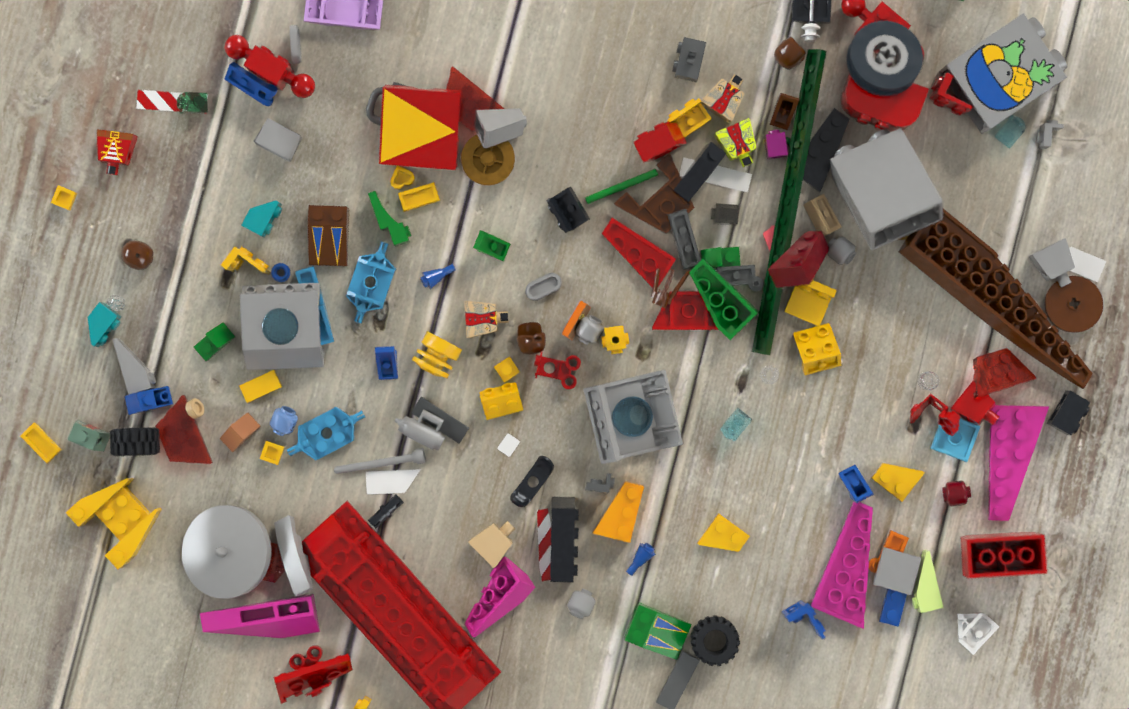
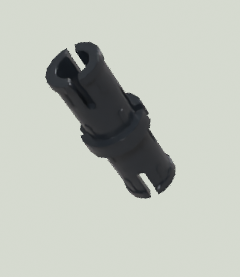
(385, 511)

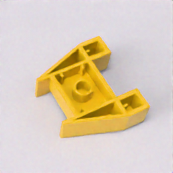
(122, 515)

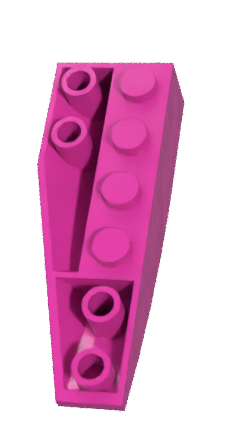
(265, 619)

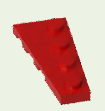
(638, 252)

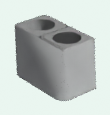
(278, 139)

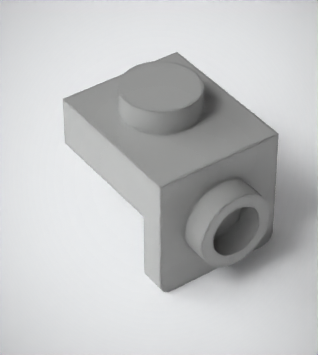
(1044, 137)

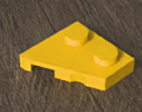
(897, 479)
(723, 535)

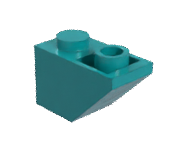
(260, 218)
(101, 323)

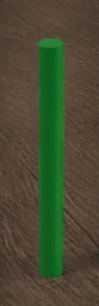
(621, 186)

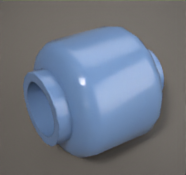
(283, 420)

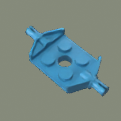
(370, 266)
(310, 433)

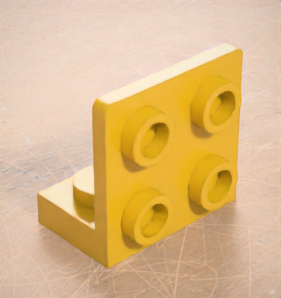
(235, 260)
(810, 302)
(817, 349)

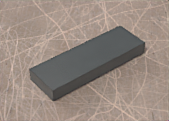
(684, 239)
(677, 680)

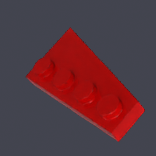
(311, 676)

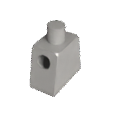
(1054, 262)

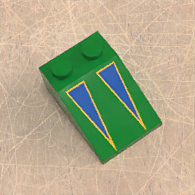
(657, 631)

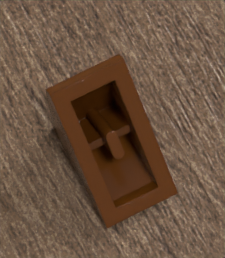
(784, 111)

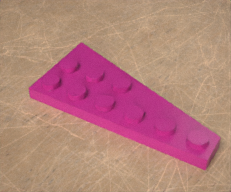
(1010, 453)
(846, 575)

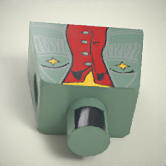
(88, 436)

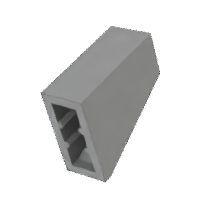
(499, 125)

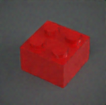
(659, 142)

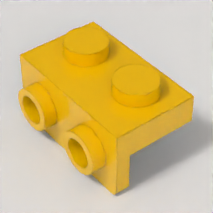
(691, 117)
(501, 400)

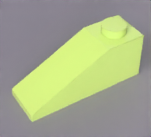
(926, 588)

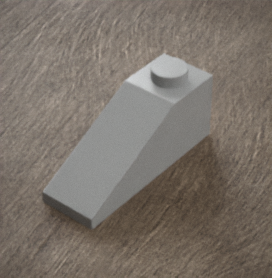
(135, 373)

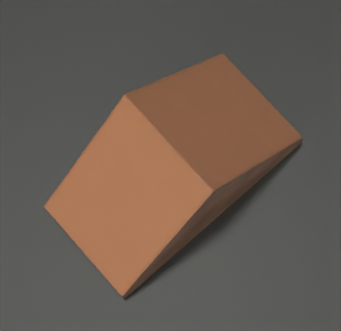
(239, 432)

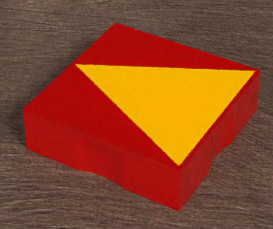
(420, 127)

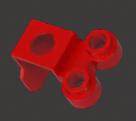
(562, 369)
(948, 420)
(308, 661)

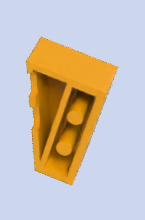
(621, 514)

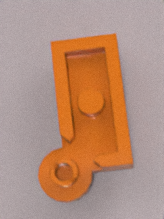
(894, 541)

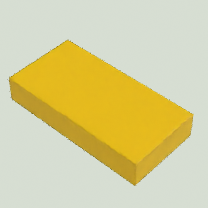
(418, 197)
(260, 386)
(40, 442)

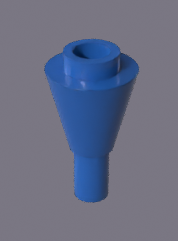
(433, 277)
(643, 554)

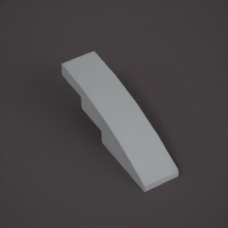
(292, 555)

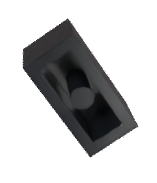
(1069, 413)

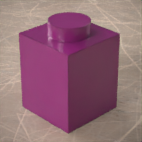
(775, 144)

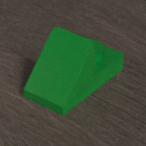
(491, 245)
(721, 256)
(214, 341)

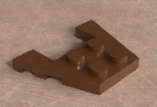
(660, 204)

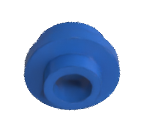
(274, 272)

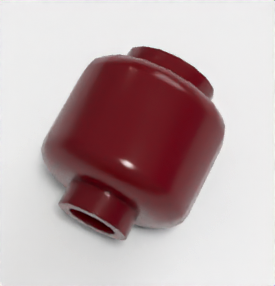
(956, 493)

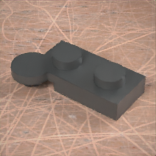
(741, 276)

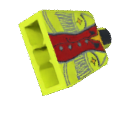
(737, 141)

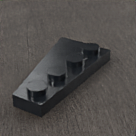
(823, 147)

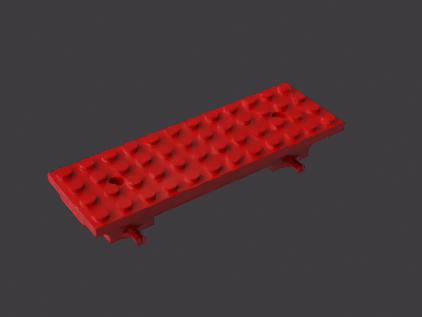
(396, 611)

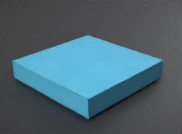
(960, 444)

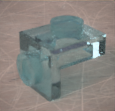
(1011, 131)
(735, 424)

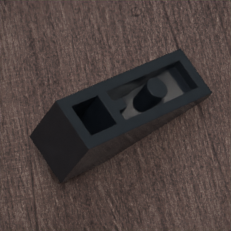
(699, 171)

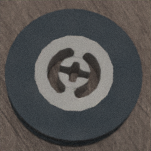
(893, 41)

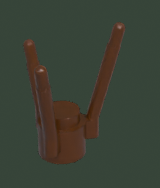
(661, 297)

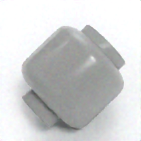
(841, 250)
(589, 329)
(581, 603)

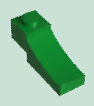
(399, 233)

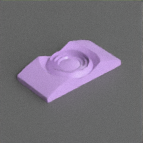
(346, 13)

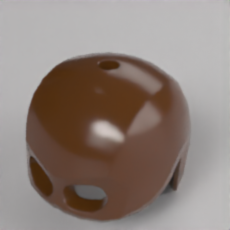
(789, 54)
(129, 253)
(531, 338)

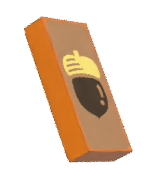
(581, 311)

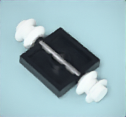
(811, 12)

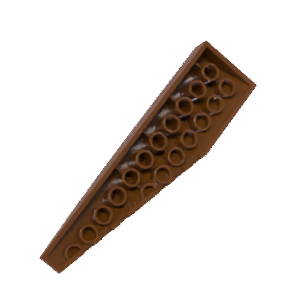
(983, 285)

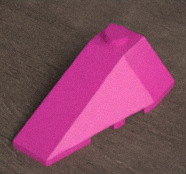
(503, 593)

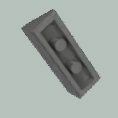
(451, 426)

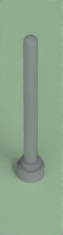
(417, 456)

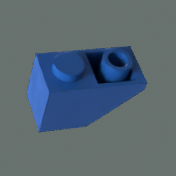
(148, 400)

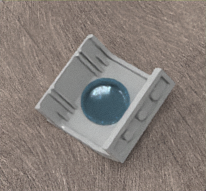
(281, 326)
(633, 416)

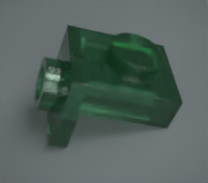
(192, 102)

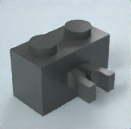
(690, 59)

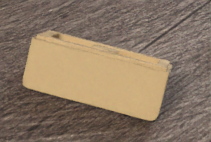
(822, 215)

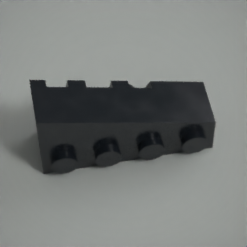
(562, 539)

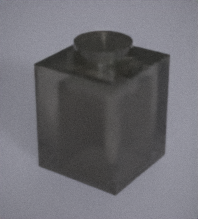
(725, 214)

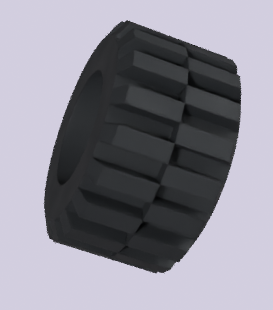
(134, 441)
(717, 657)

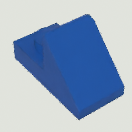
(386, 362)
(855, 484)

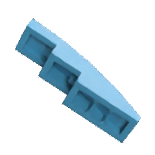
(309, 275)

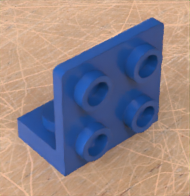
(796, 612)

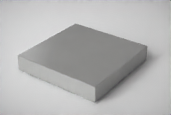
(897, 571)

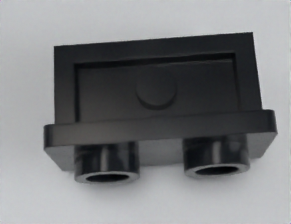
(567, 210)

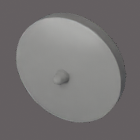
(226, 551)

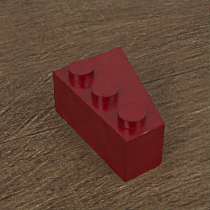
(800, 261)

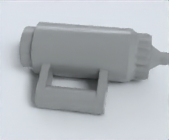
(420, 432)

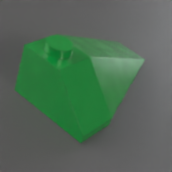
(726, 305)

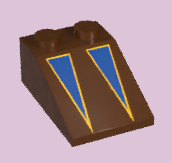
(328, 235)

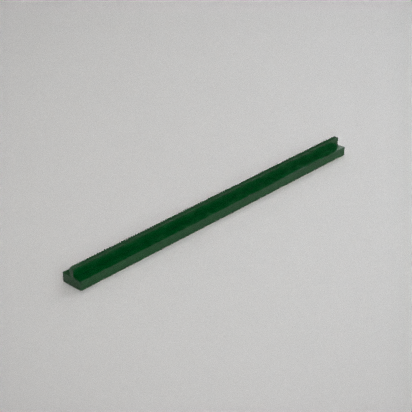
(789, 196)

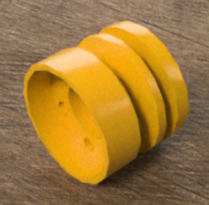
(436, 355)

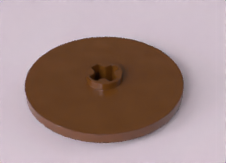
(1064, 315)

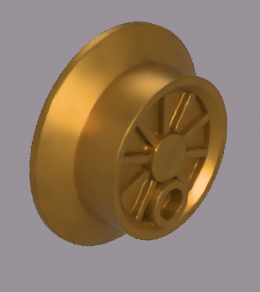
(489, 164)

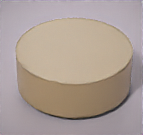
(195, 408)

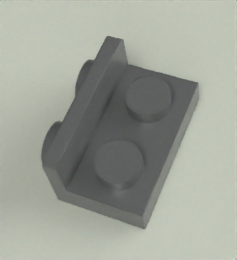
(596, 485)

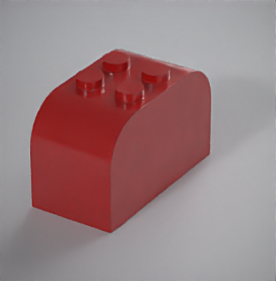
(883, 111)
(1003, 554)

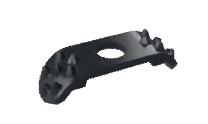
(524, 493)

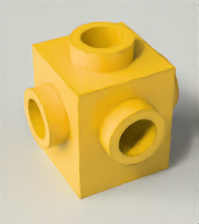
(617, 331)

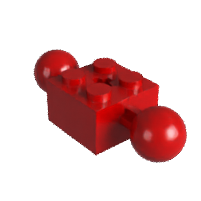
(858, 8)
(268, 67)

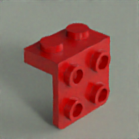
(942, 99)

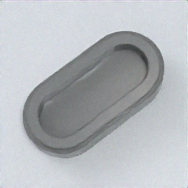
(295, 44)
(543, 286)

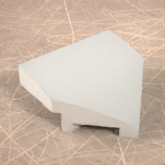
(975, 630)

